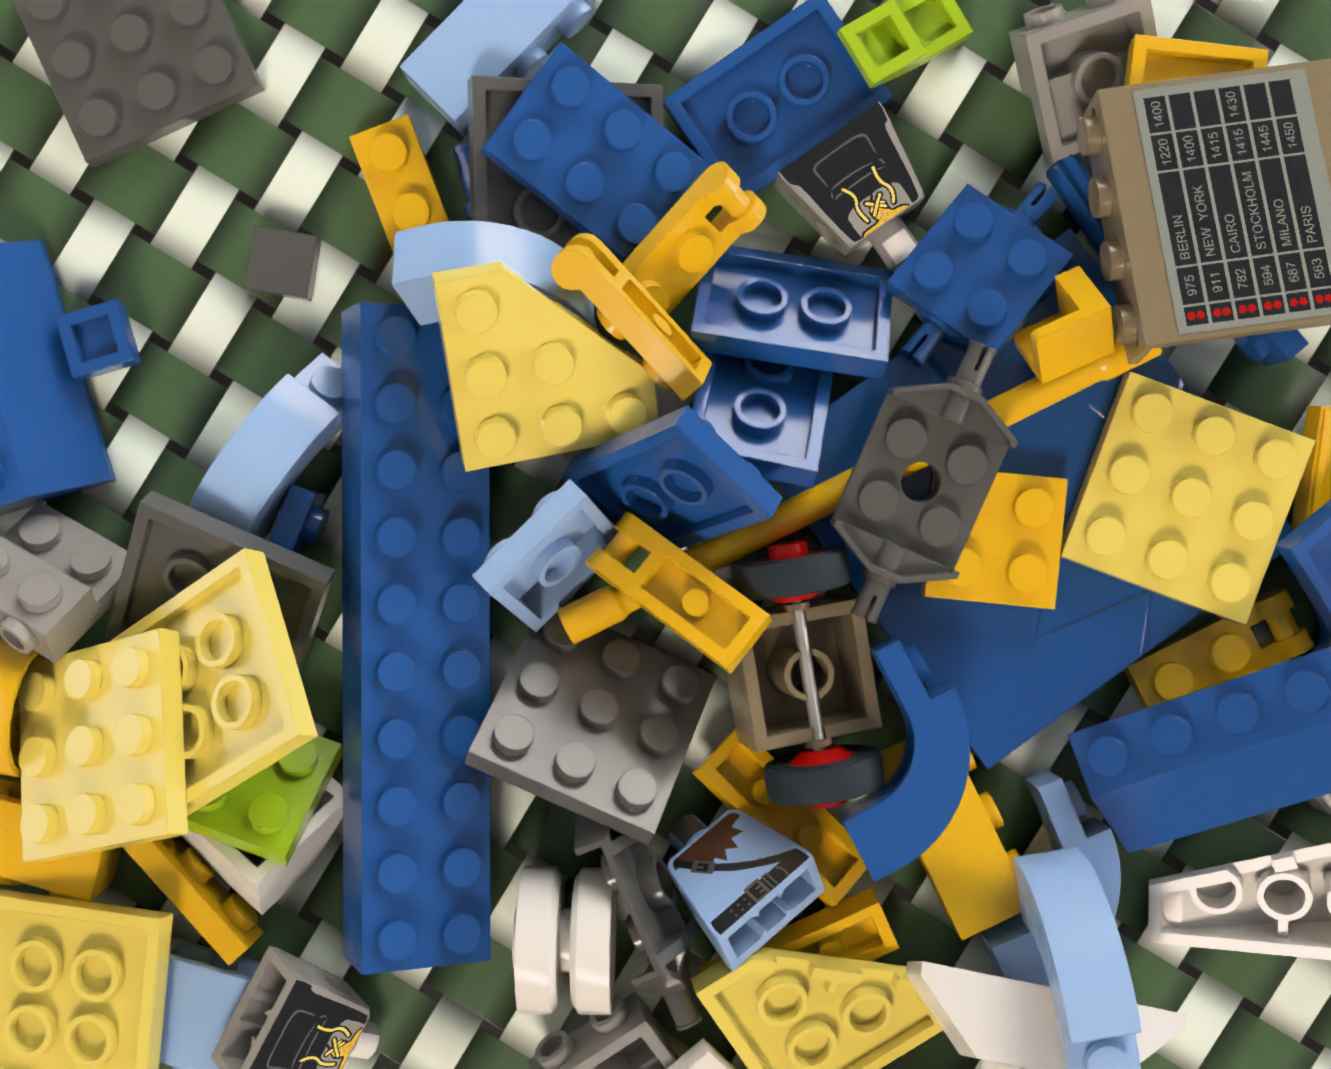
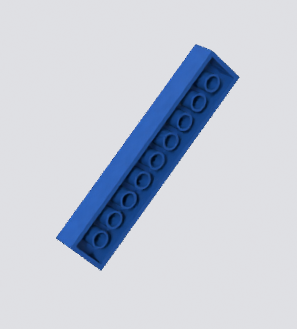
(411, 655)

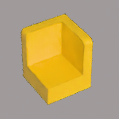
(1074, 335)

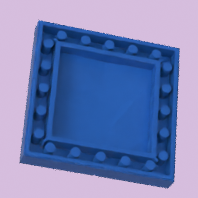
(1009, 661)

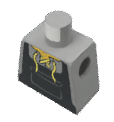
(857, 188)
(296, 1020)

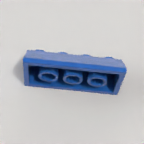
(46, 416)
(1213, 754)

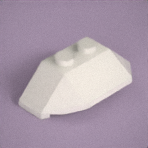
(1013, 1020)

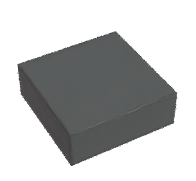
(283, 263)

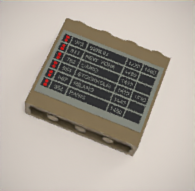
(1213, 203)

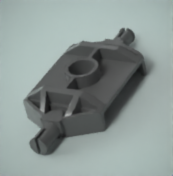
(962, 444)
(653, 918)

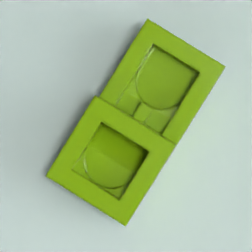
(903, 37)

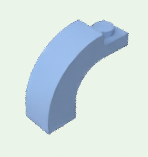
(473, 243)
(273, 448)
(1060, 808)
(1081, 957)

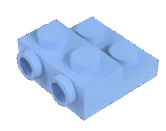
(546, 556)

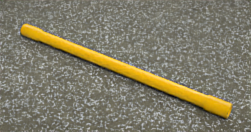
(610, 606)

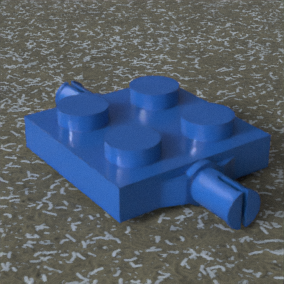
(979, 272)

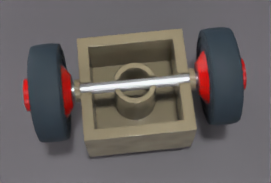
(807, 678)

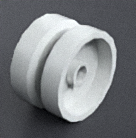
(563, 939)

